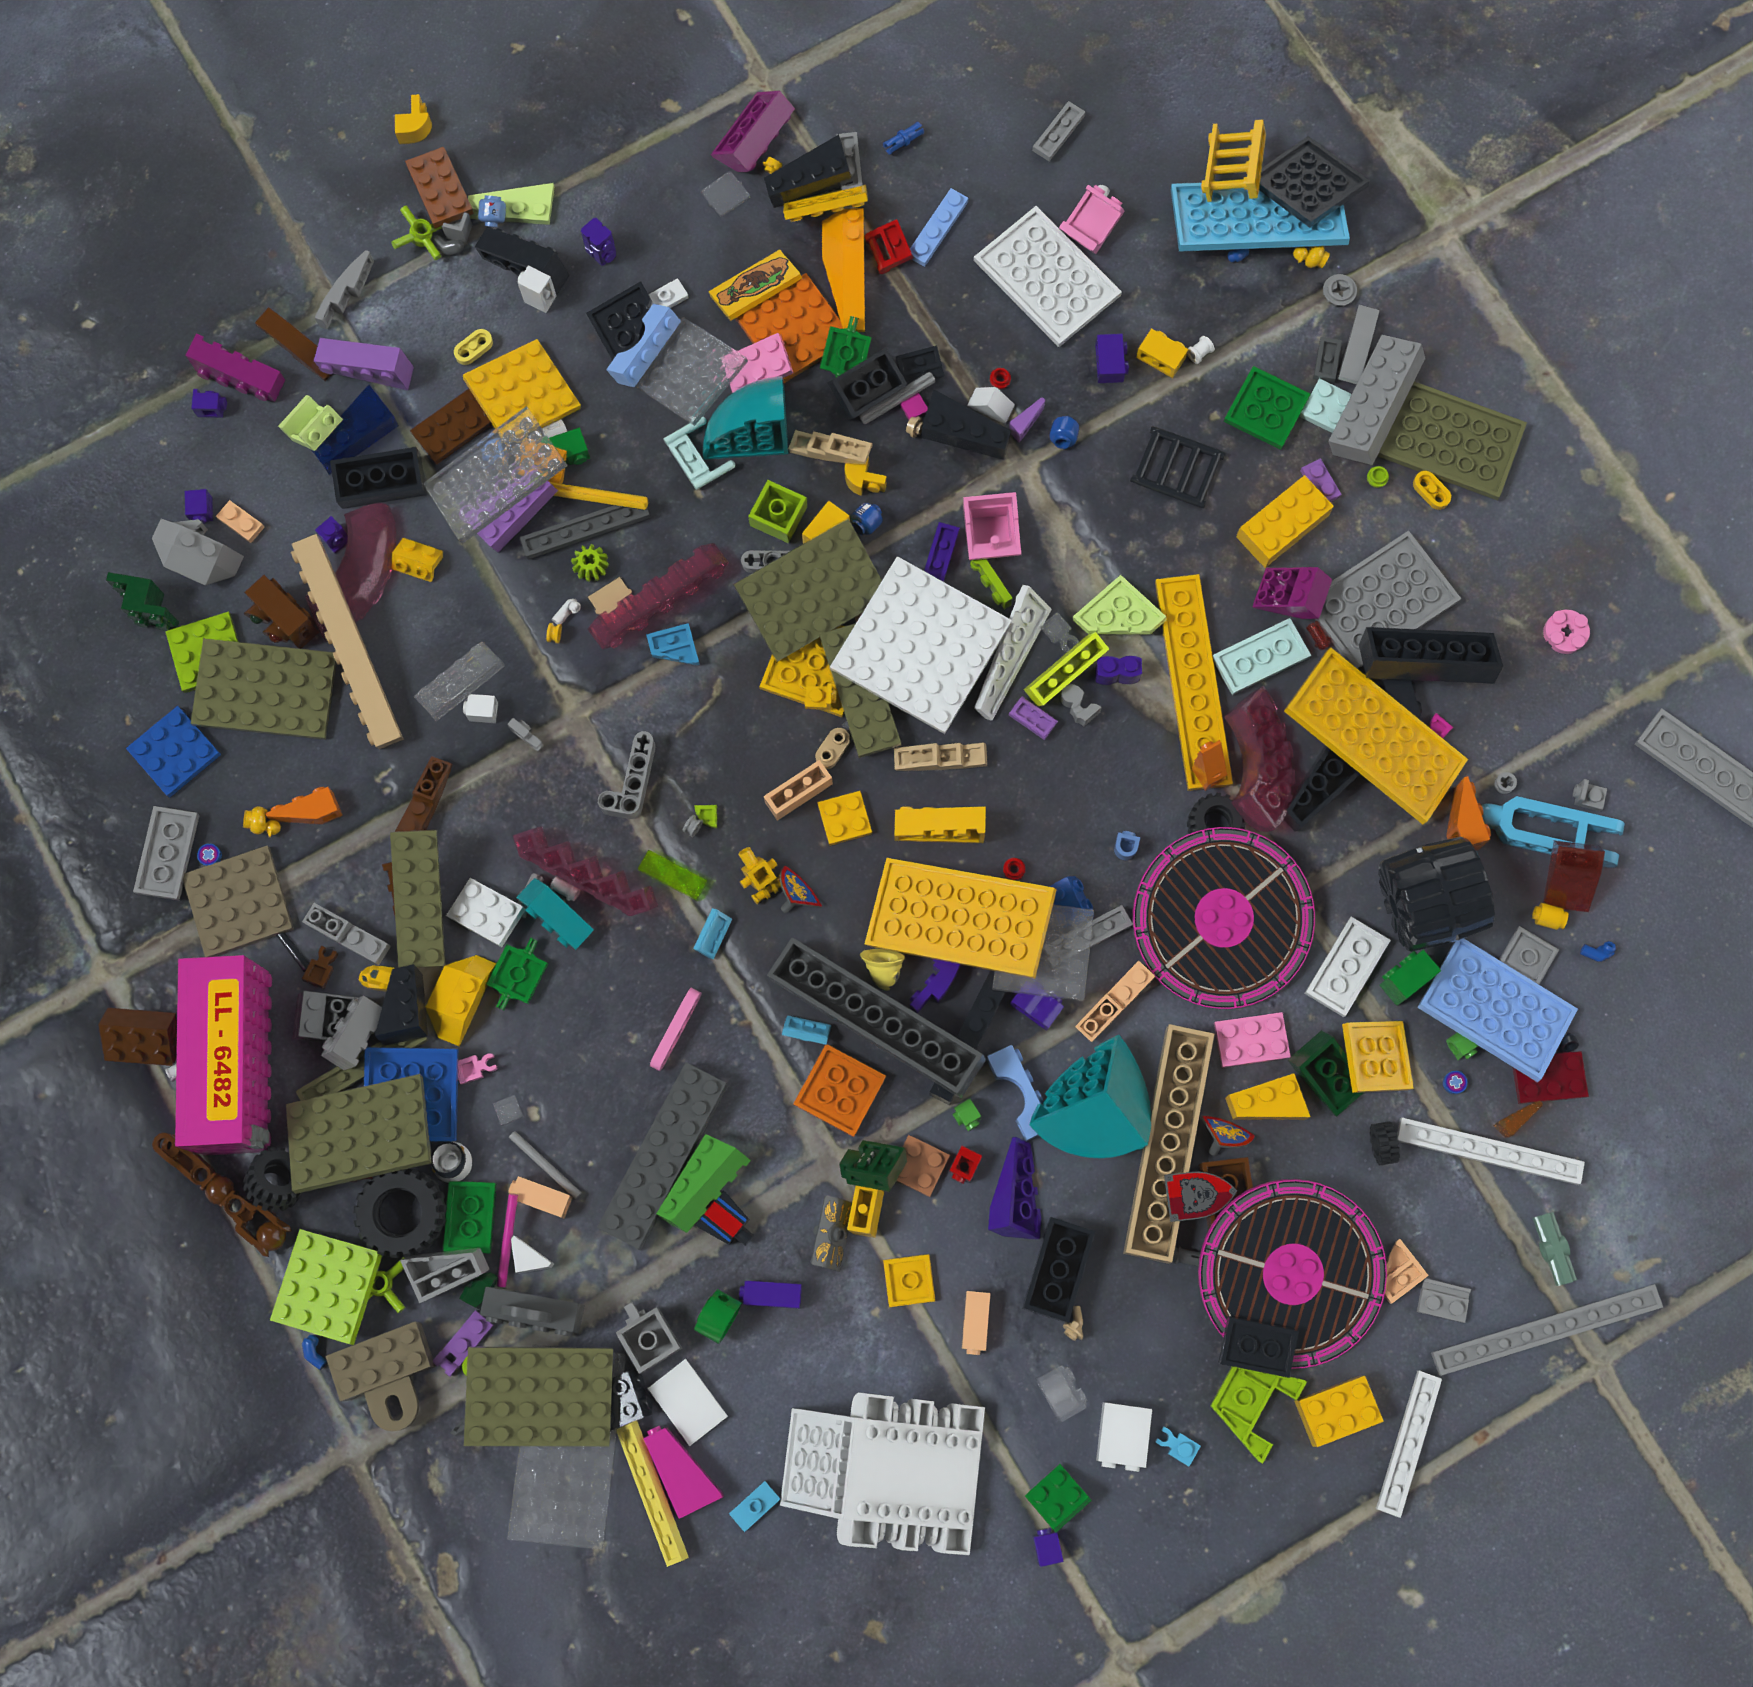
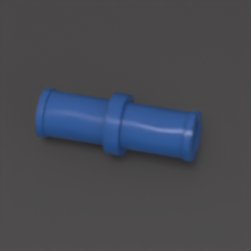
(903, 138)

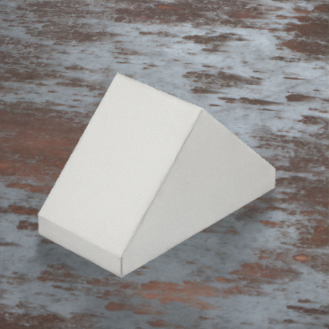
(991, 403)
(526, 1258)

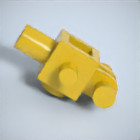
(759, 874)

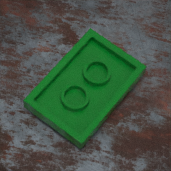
(470, 1216)

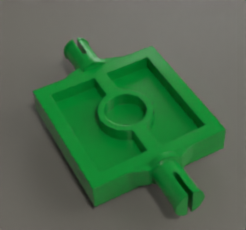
(844, 348)
(517, 974)

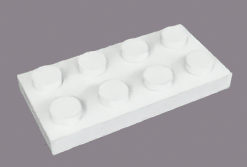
(1347, 966)

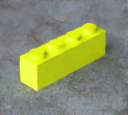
(1066, 669)

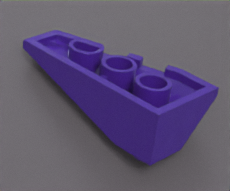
(1014, 1204)

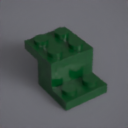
(142, 601)

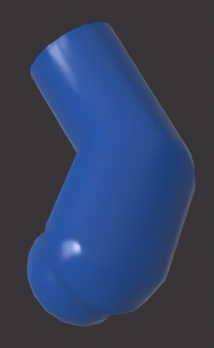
(1237, 255)
(1599, 954)
(309, 1351)

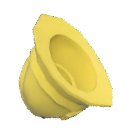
(883, 966)

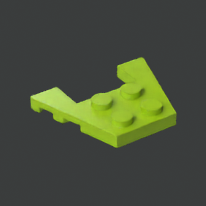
(1244, 1398)

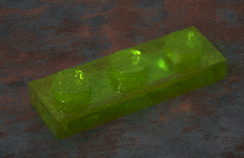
(672, 875)

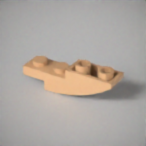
(1115, 1001)

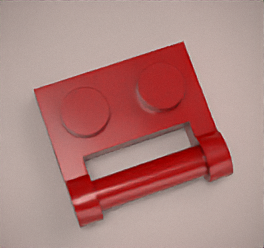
(894, 242)

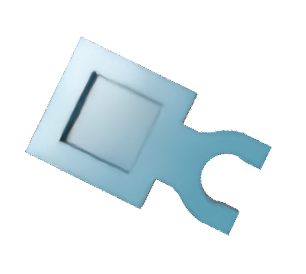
(1180, 1448)

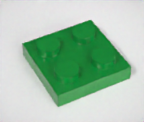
(1058, 1498)

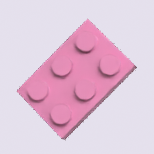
(765, 360)
(1252, 1040)

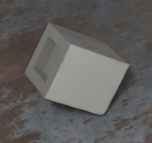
(458, 229)

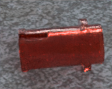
(1321, 639)

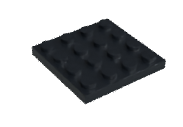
(1310, 181)

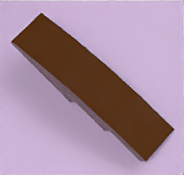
(291, 340)

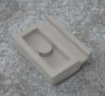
(1443, 1300)

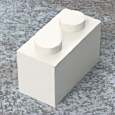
(536, 288)

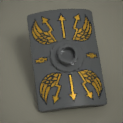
(831, 1233)

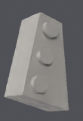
(352, 1033)
(440, 1271)

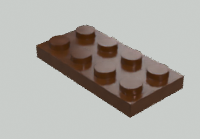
(451, 427)

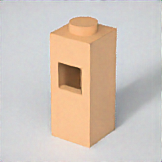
(541, 1197)
(975, 1322)

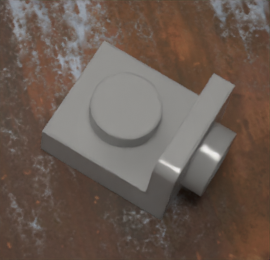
(1589, 795)

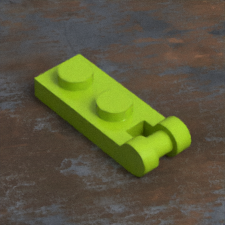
(991, 580)

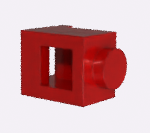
(965, 1156)

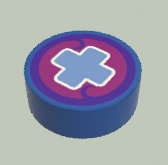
(209, 854)
(1454, 1082)

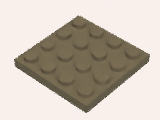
(237, 902)

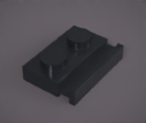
(919, 362)

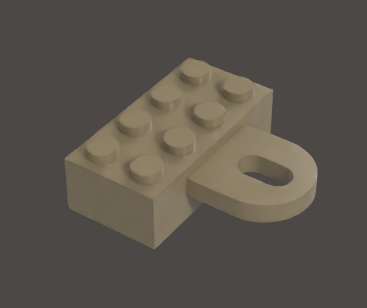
(384, 1369)

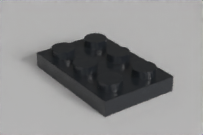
(1258, 1346)

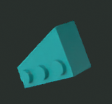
(555, 914)

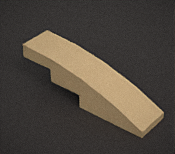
(830, 448)
(940, 757)

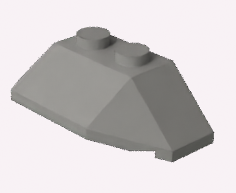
(194, 554)

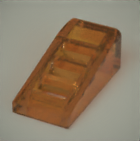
(1511, 1124)

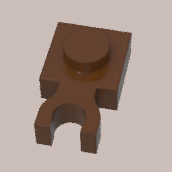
(319, 970)

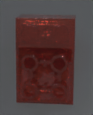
(1573, 875)

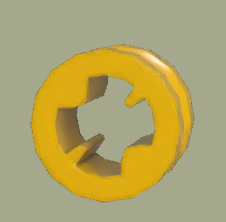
(554, 633)

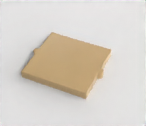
(609, 595)

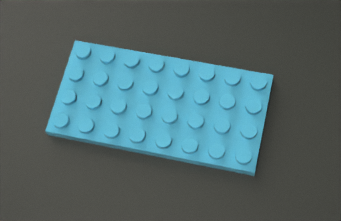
(1246, 223)

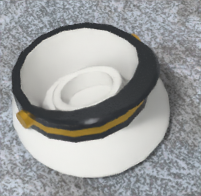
(451, 1161)

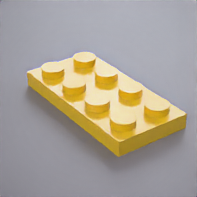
(831, 201)

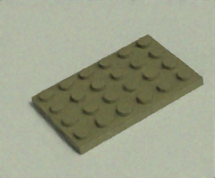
(1454, 440)
(810, 589)
(264, 689)
(358, 1133)
(538, 1396)

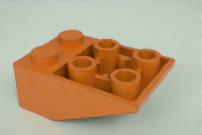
(1467, 815)

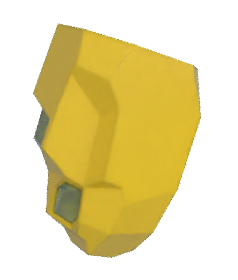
(376, 977)

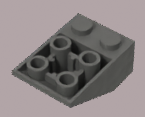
(318, 1015)

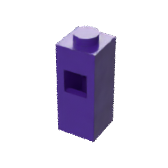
(771, 1294)

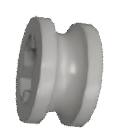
(1498, 785)
(692, 825)

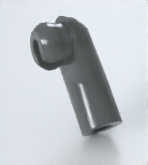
(448, 247)

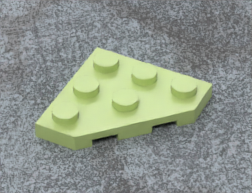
(1119, 611)

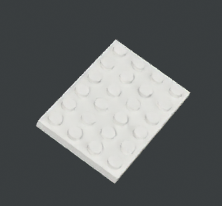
(1047, 276)

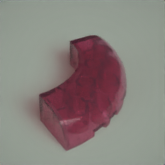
(366, 560)
(1265, 760)

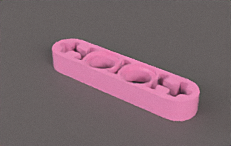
(675, 1029)

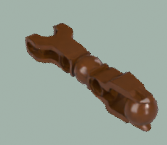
(221, 1192)

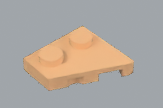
(1402, 1272)

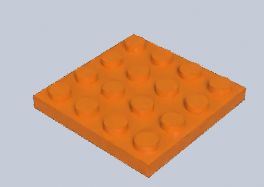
(799, 317)

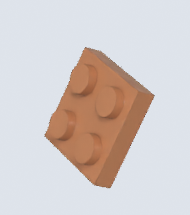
(922, 1166)

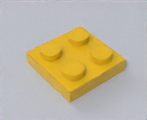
(844, 818)

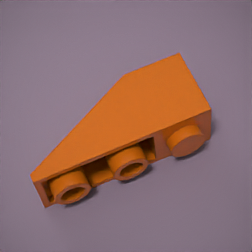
(1210, 765)
(311, 809)

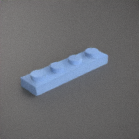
(938, 226)

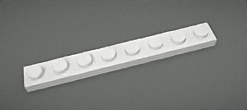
(1490, 1151)

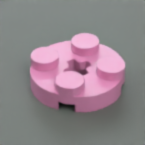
(1575, 622)

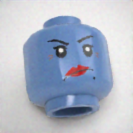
(492, 211)

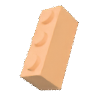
(798, 790)

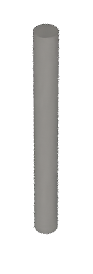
(545, 1165)

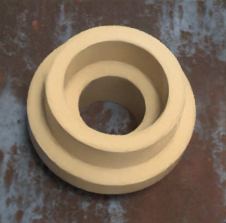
(914, 426)

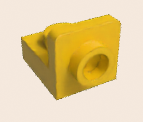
(820, 697)

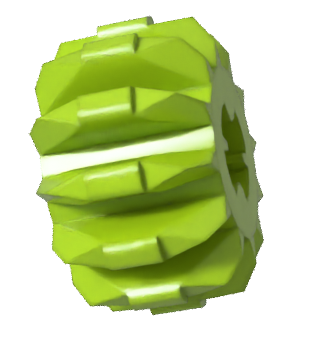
(590, 570)

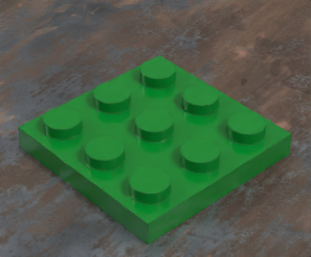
(1267, 407)

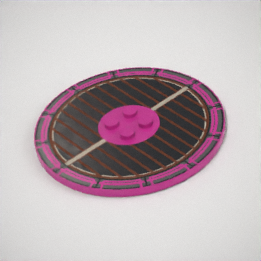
(1223, 917)
(1295, 1261)

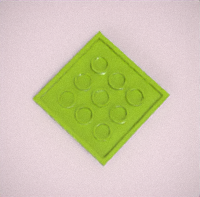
(326, 1287)

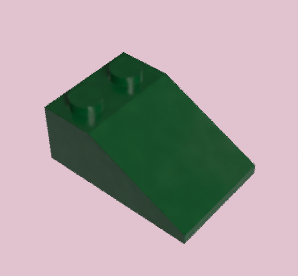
(1326, 1071)

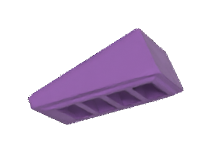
(1023, 422)

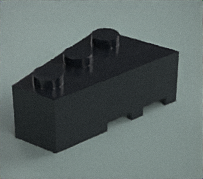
(403, 1007)

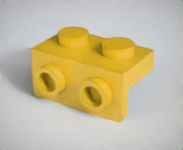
(416, 559)

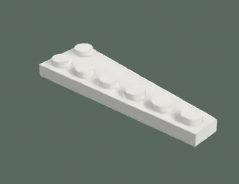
(1026, 617)

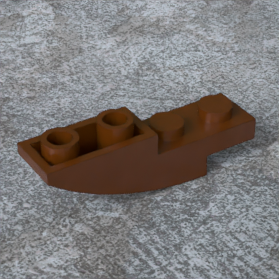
(426, 796)

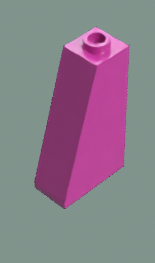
(682, 1476)

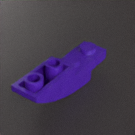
(936, 984)

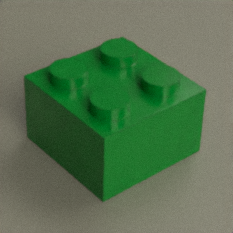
(1414, 973)

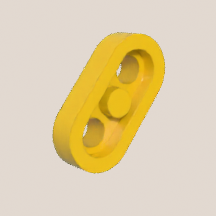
(1432, 490)

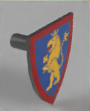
(796, 891)
(1226, 1134)

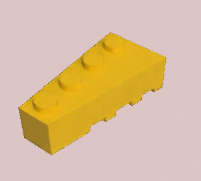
(940, 824)

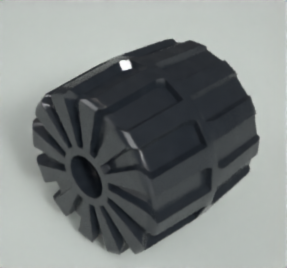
(1436, 893)

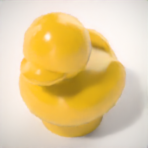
(1313, 257)
(256, 822)

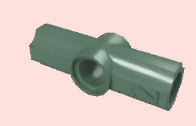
(1554, 1249)

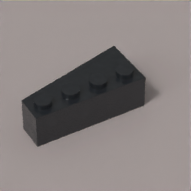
(810, 174)
(518, 254)

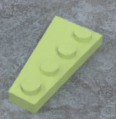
(523, 204)

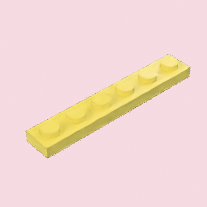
(652, 1493)

